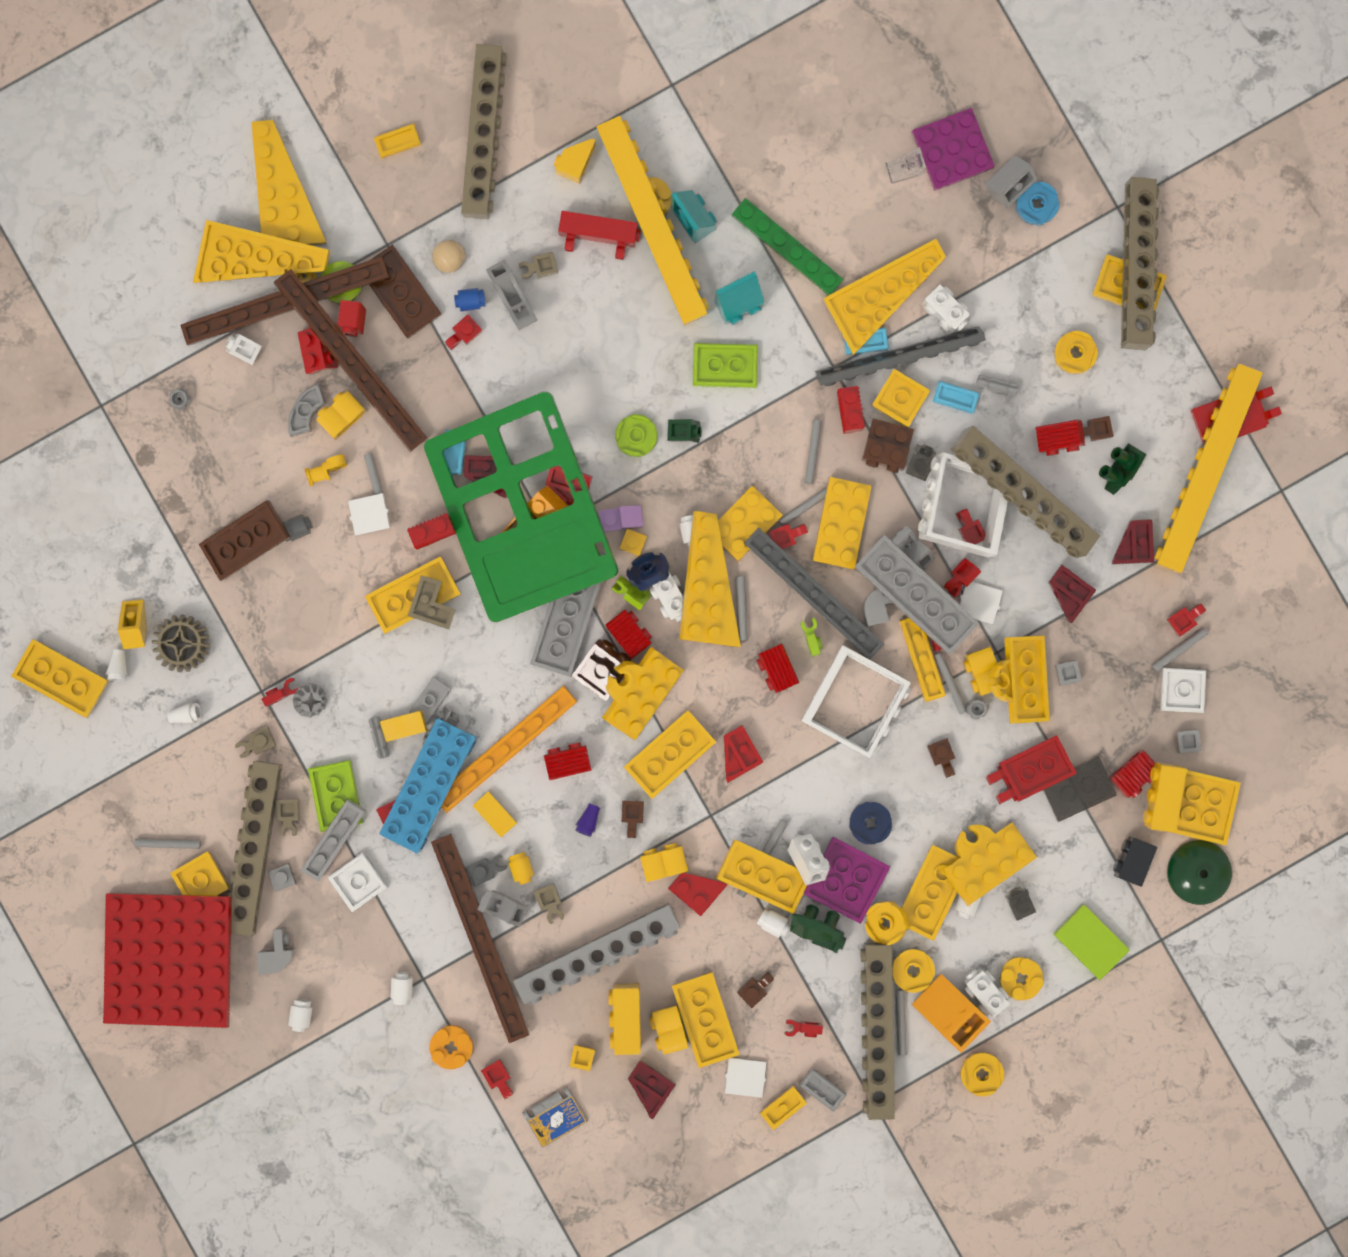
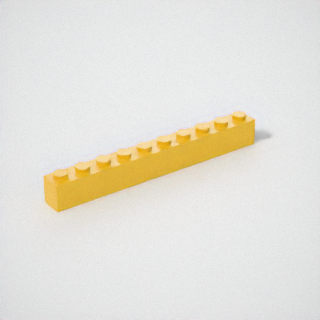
(652, 220)
(1208, 469)

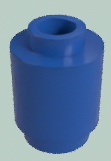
(470, 299)

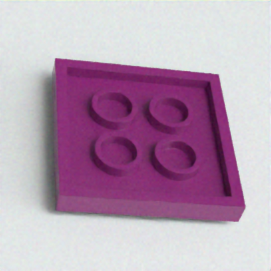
(953, 149)
(850, 880)

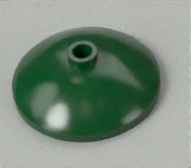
(1185, 869)

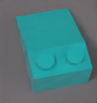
(692, 214)
(739, 299)

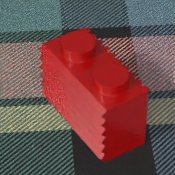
(351, 318)
(850, 409)
(1060, 436)
(431, 531)
(628, 633)
(778, 669)
(567, 762)
(1133, 774)

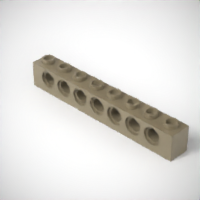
(484, 56)
(1131, 336)
(1036, 494)
(271, 773)
(884, 1108)

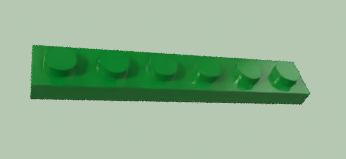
(787, 247)

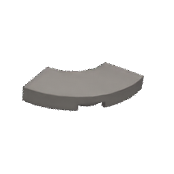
(304, 409)

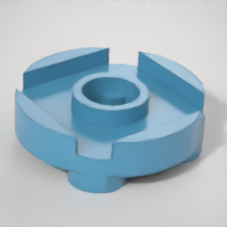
(1033, 215)

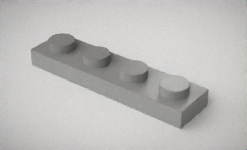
(333, 840)

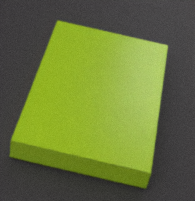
(725, 365)
(331, 788)
(1091, 942)

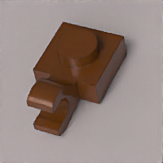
(1099, 428)
(942, 754)
(632, 813)
(754, 990)

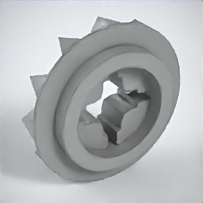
(303, 694)

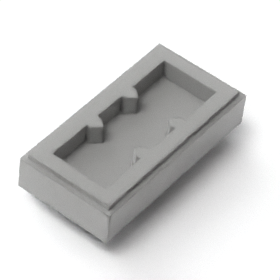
(431, 698)
(822, 1089)

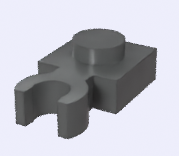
(483, 870)

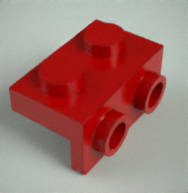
(314, 354)

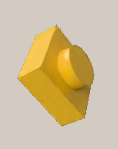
(633, 542)
(582, 1057)

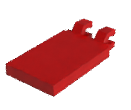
(1254, 420)
(1033, 770)

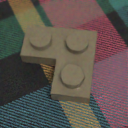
(425, 606)

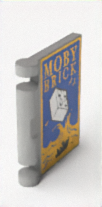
(555, 1117)

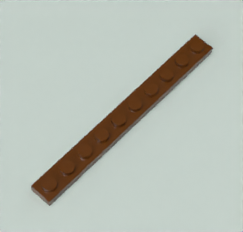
(276, 304)
(350, 360)
(480, 938)

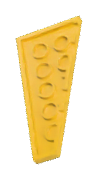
(281, 198)
(707, 601)

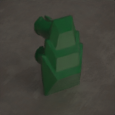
(1123, 469)
(810, 928)

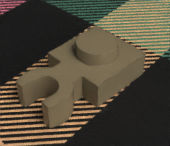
(543, 266)
(258, 741)
(287, 811)
(548, 900)

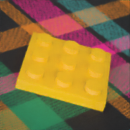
(1207, 807)

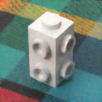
(946, 309)
(670, 597)
(808, 859)
(981, 986)

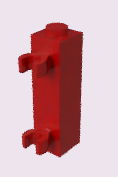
(598, 229)

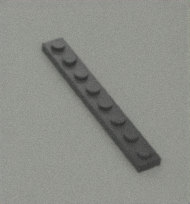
(906, 354)
(813, 593)

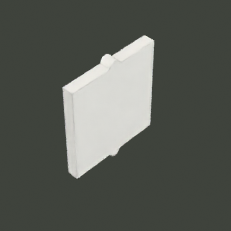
(369, 514)
(981, 602)
(745, 1077)

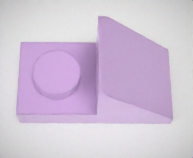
(621, 518)

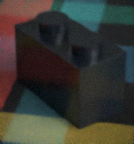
(1134, 861)

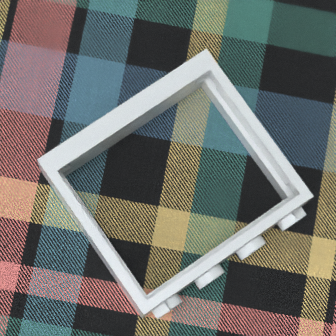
(995, 517)
(892, 710)

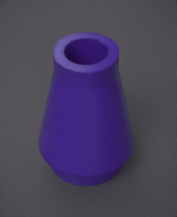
(587, 822)

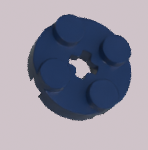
(643, 579)
(882, 820)

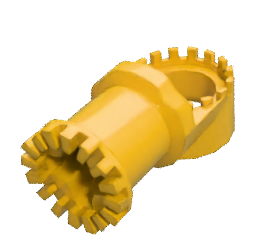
(322, 472)

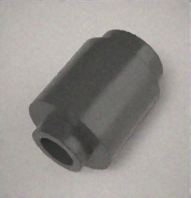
(298, 527)

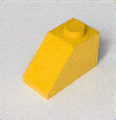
(574, 160)
(132, 624)

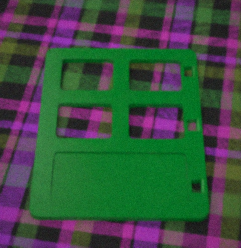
(541, 555)

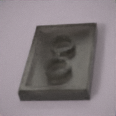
(1080, 791)

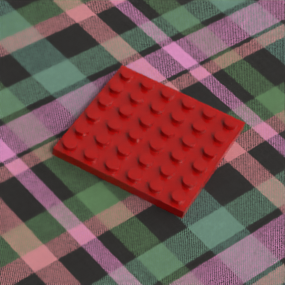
(167, 960)

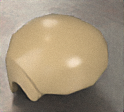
(448, 256)

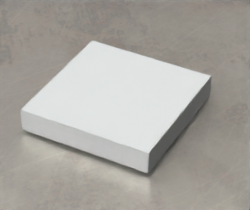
(1183, 690)
(357, 882)

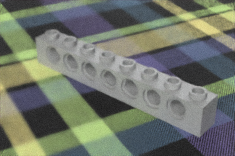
(525, 982)

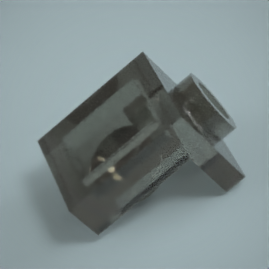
(921, 462)
(1020, 903)

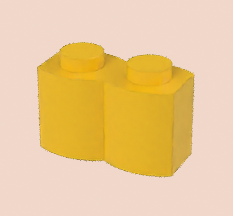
(340, 414)
(980, 665)
(663, 862)
(669, 1029)

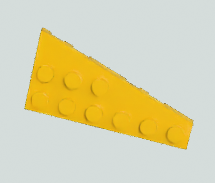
(243, 254)
(873, 299)

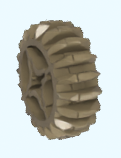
(181, 653)

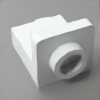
(242, 348)

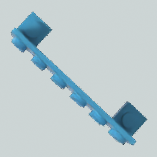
(427, 785)

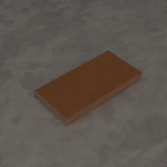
(404, 295)
(244, 540)

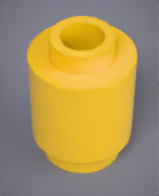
(521, 868)

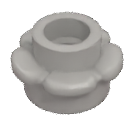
(179, 394)
(977, 703)

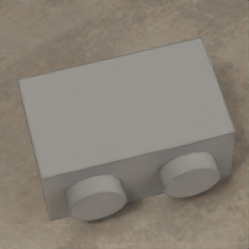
(1011, 181)

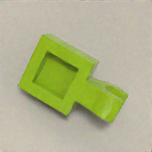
(632, 594)
(813, 642)

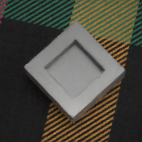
(1068, 673)
(1188, 741)
(282, 877)

